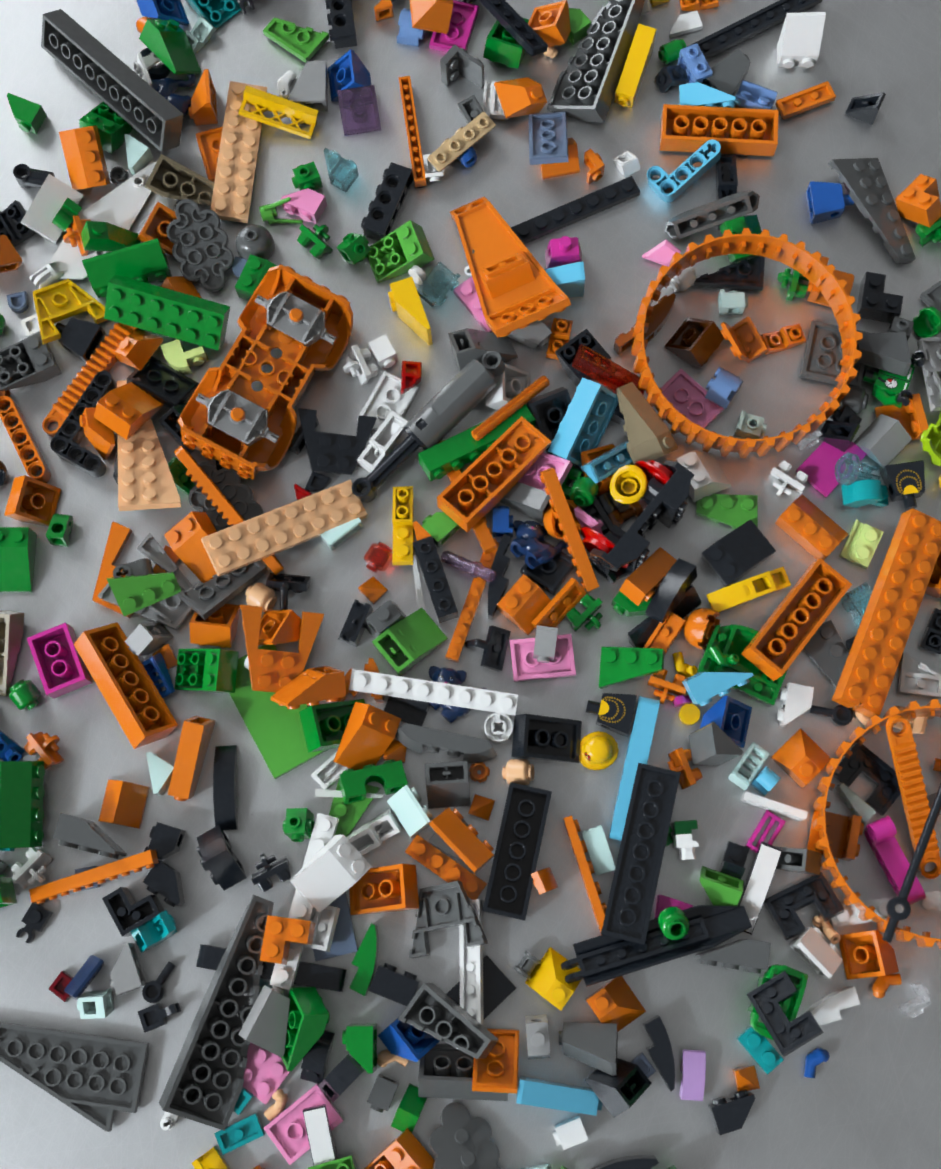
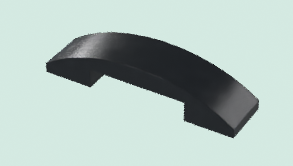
(225, 787)

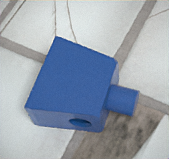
(826, 201)

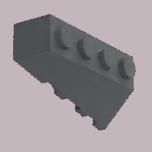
(448, 1022)

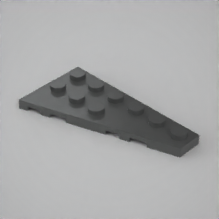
(874, 200)

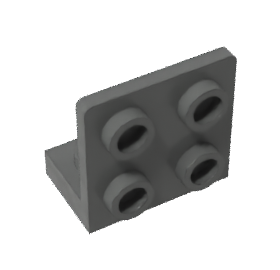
(458, 62)

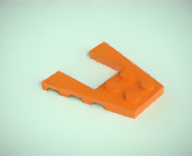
(116, 541)
(271, 668)

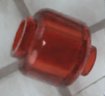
(378, 557)

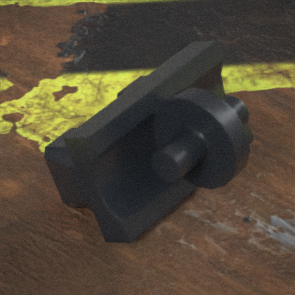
(262, 876)

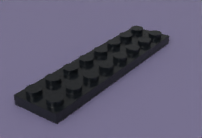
(641, 854)

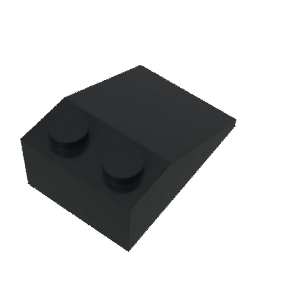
(549, 411)
(738, 553)
(546, 738)

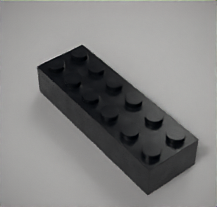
(517, 851)

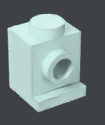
(732, 302)
(743, 428)
(95, 1004)

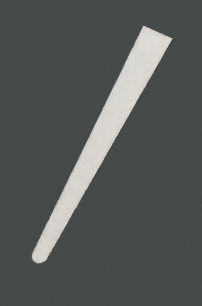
(419, 592)
(336, 793)

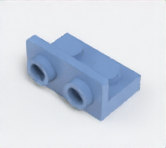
(694, 64)
(755, 96)

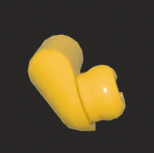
(682, 667)

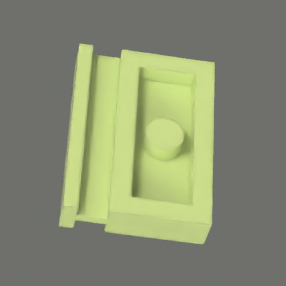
(861, 544)

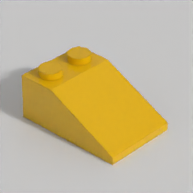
(407, 304)

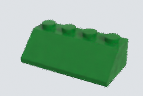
(139, 262)
(21, 804)

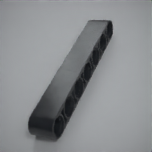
(307, 974)

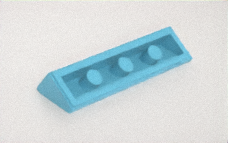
(608, 463)

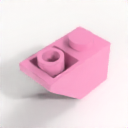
(306, 204)

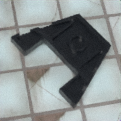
(334, 451)

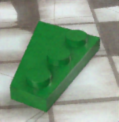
(628, 663)

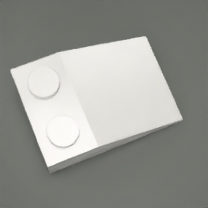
(800, 39)
(330, 872)

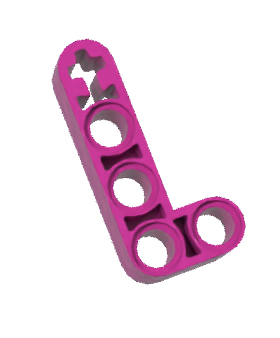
(890, 856)

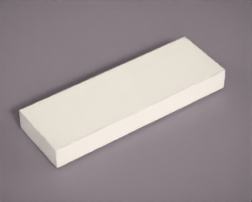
(773, 806)

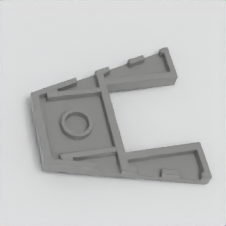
(931, 369)
(171, 610)

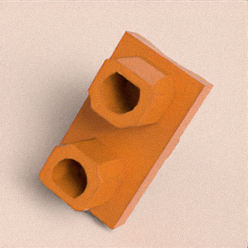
(74, 234)
(676, 687)
(45, 747)
(679, 763)

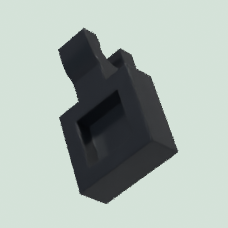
(154, 1016)

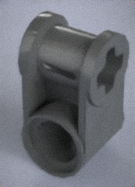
(136, 568)

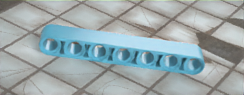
(637, 752)

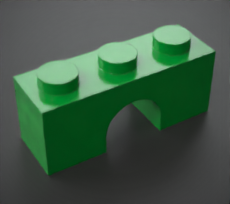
(389, 775)

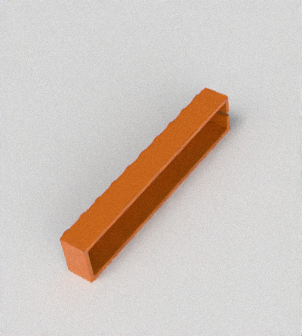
(890, 614)

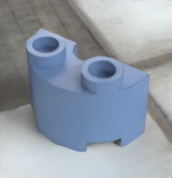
(407, 34)
(723, 387)

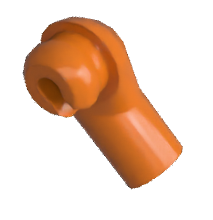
(883, 982)

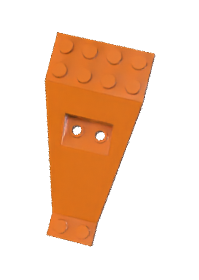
(505, 273)

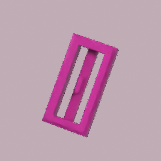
(773, 818)

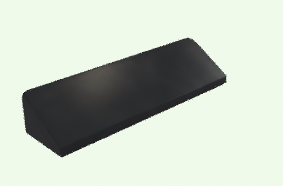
(641, 633)

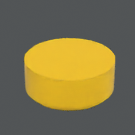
(689, 714)

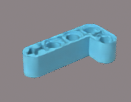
(686, 168)

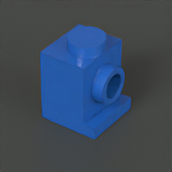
(502, 522)

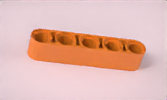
(29, 446)

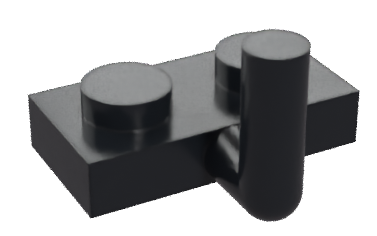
(287, 582)
(494, 647)

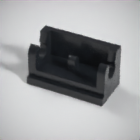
(355, 623)

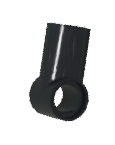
(33, 177)

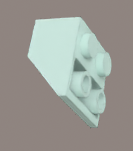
(409, 811)

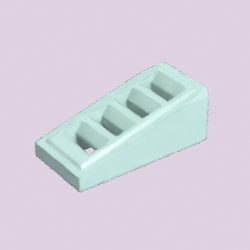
(339, 534)
(742, 777)
(855, 803)

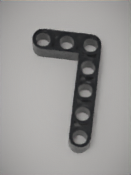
(73, 440)

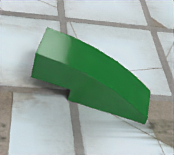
(366, 961)

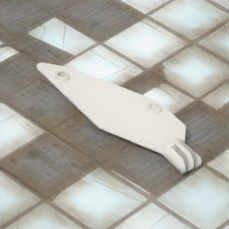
(117, 208)

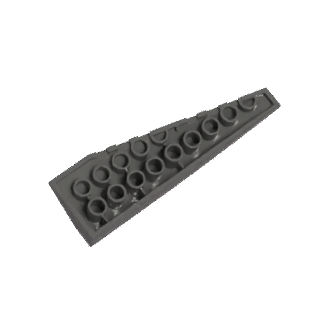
(595, 70)

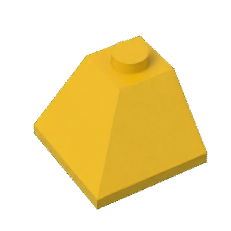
(549, 979)

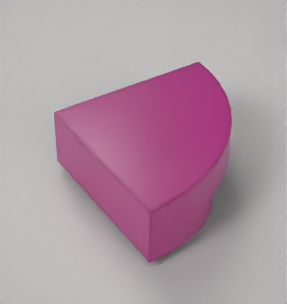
(681, 700)

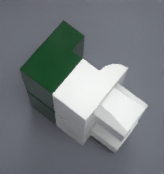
(683, 838)

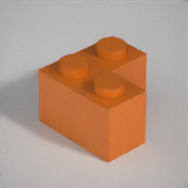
(920, 201)
(280, 933)

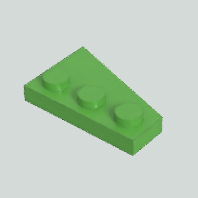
(295, 39)
(729, 509)
(142, 591)
(350, 813)

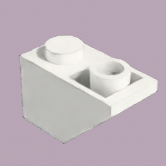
(796, 701)

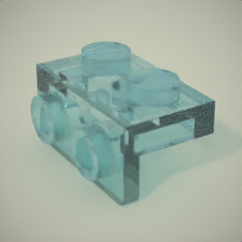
(437, 285)

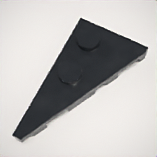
(743, 275)

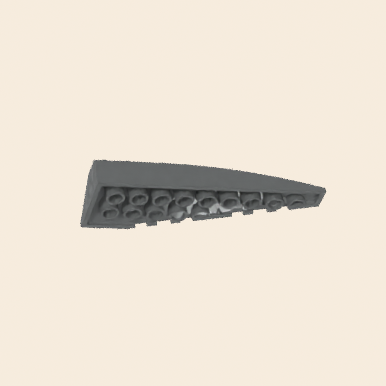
(214, 1056)

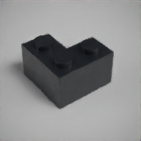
(874, 303)
(219, 858)
(129, 914)

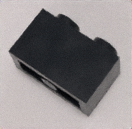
(394, 985)

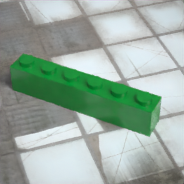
(463, 448)

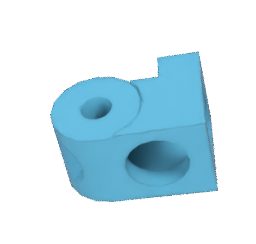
(765, 780)

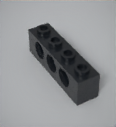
(342, 23)
(394, 175)
(435, 579)

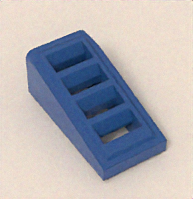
(157, 664)

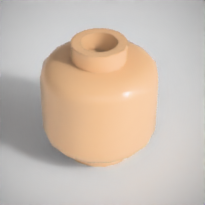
(261, 596)
(518, 771)

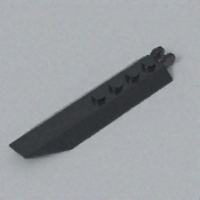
(610, 957)

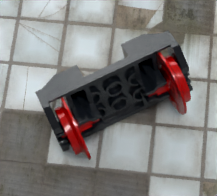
(623, 552)

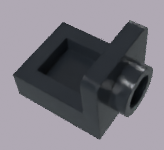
(670, 76)
(845, 414)

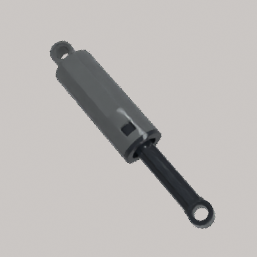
(437, 418)

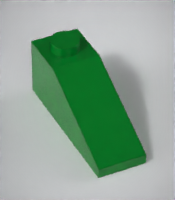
(106, 237)

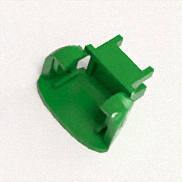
(790, 1005)

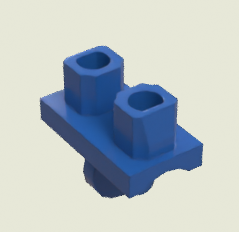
(9, 748)

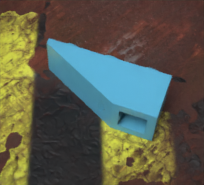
(702, 95)
(706, 685)

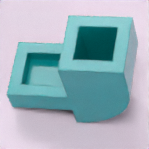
(864, 493)
(155, 931)

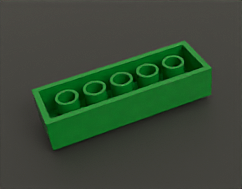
(166, 312)

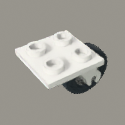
(149, 66)

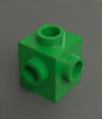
(306, 177)
(354, 248)
(298, 824)

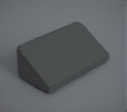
(470, 108)

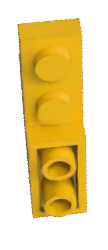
(403, 525)
(748, 589)

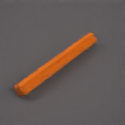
(510, 408)

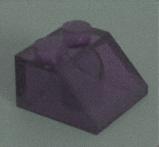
(359, 110)

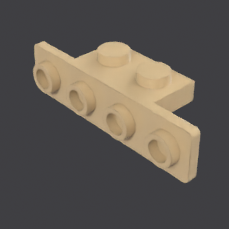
(462, 140)

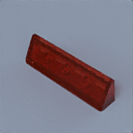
(603, 369)

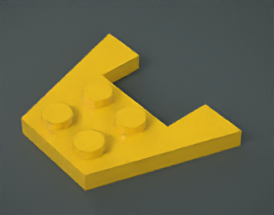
(61, 302)

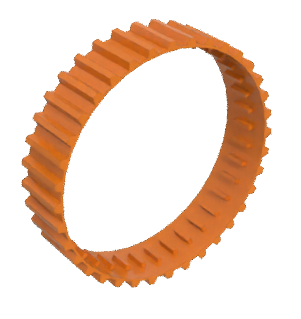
(790, 255)
(912, 710)

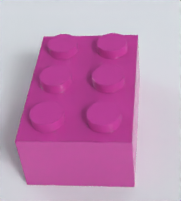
(58, 661)

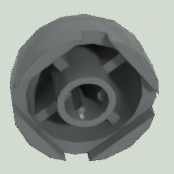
(255, 241)

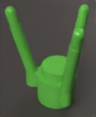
(269, 212)

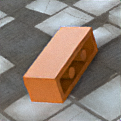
(647, 577)

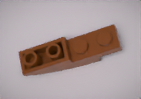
(657, 320)

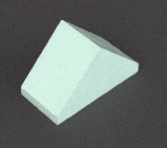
(137, 154)
(160, 773)

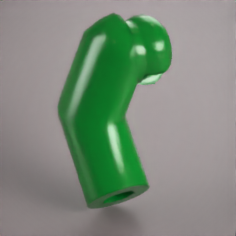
(723, 660)

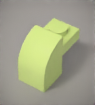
(182, 360)

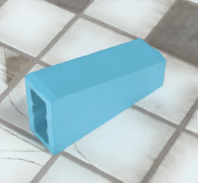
(569, 278)
(557, 1096)

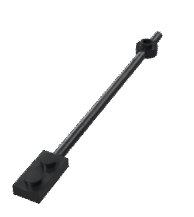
(911, 873)

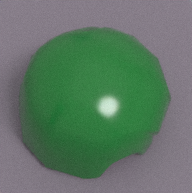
(927, 323)

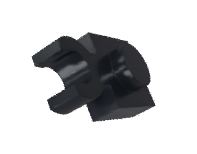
(35, 919)

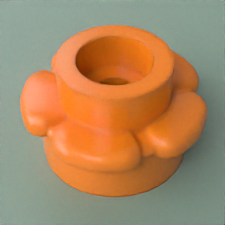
(479, 777)

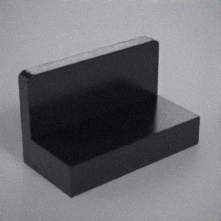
(408, 710)

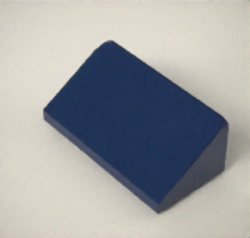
(84, 977)

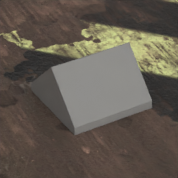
(883, 440)

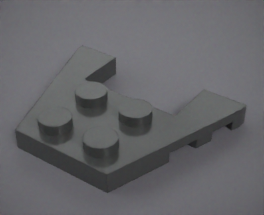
(443, 908)

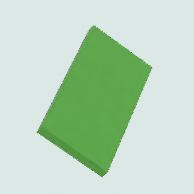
(273, 727)

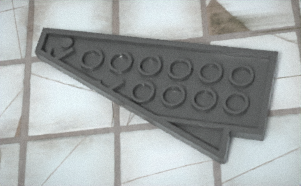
(78, 1069)

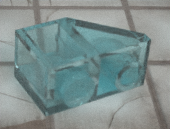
(340, 171)

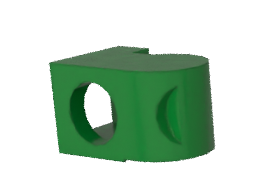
(65, 215)
(60, 529)

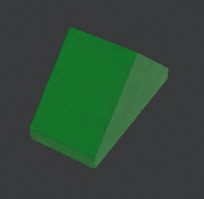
(409, 1109)

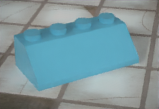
(584, 421)

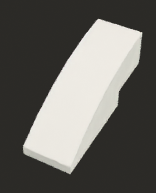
(382, 442)
(375, 831)
(828, 1007)

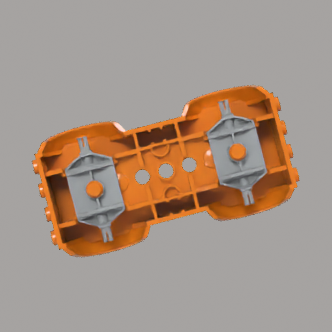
(253, 427)

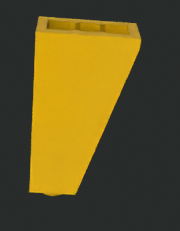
(635, 65)

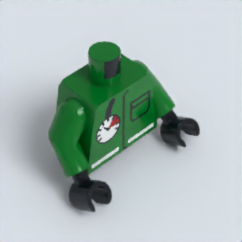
(891, 387)

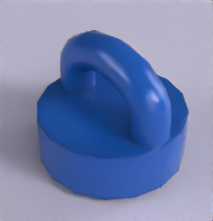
(468, 155)

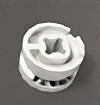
(498, 728)

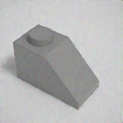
(148, 638)
(545, 643)
(127, 971)

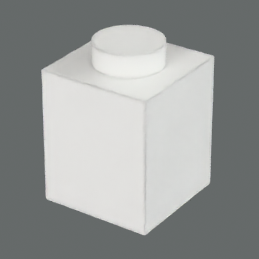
(383, 352)
(570, 1133)

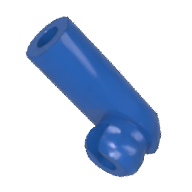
(814, 1059)

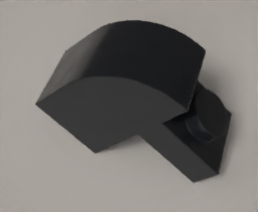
(315, 1061)

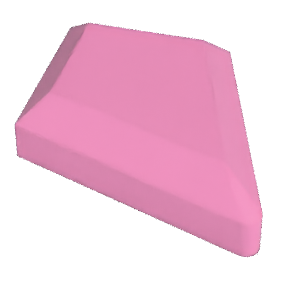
(662, 253)
(587, 521)

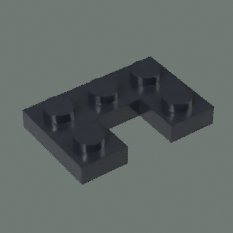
(876, 770)
(786, 903)
(767, 1003)

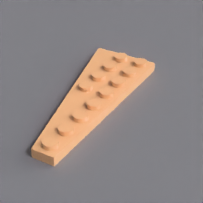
(144, 472)

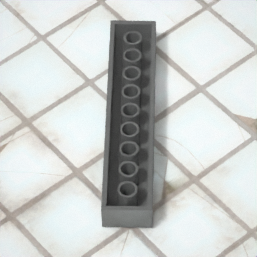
(111, 80)

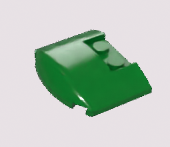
(734, 640)

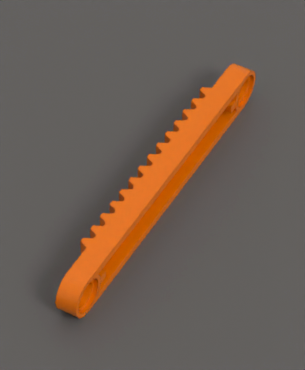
(101, 360)
(217, 498)
(912, 791)

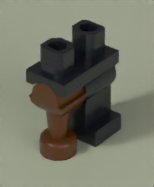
(606, 510)

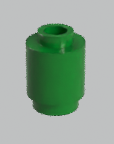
(670, 51)

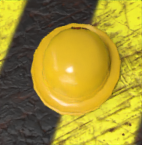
(628, 484)
(598, 750)

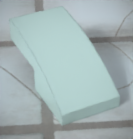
(200, 34)
(598, 850)

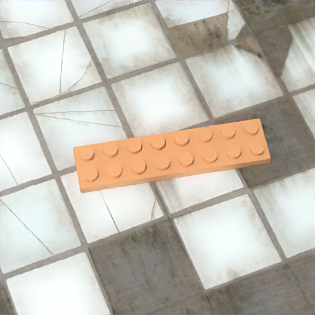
(236, 158)
(282, 528)

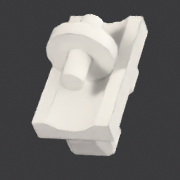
(357, 366)
(781, 474)
(33, 869)

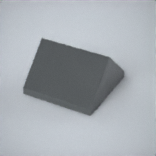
(712, 746)

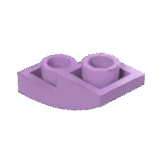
(693, 1075)

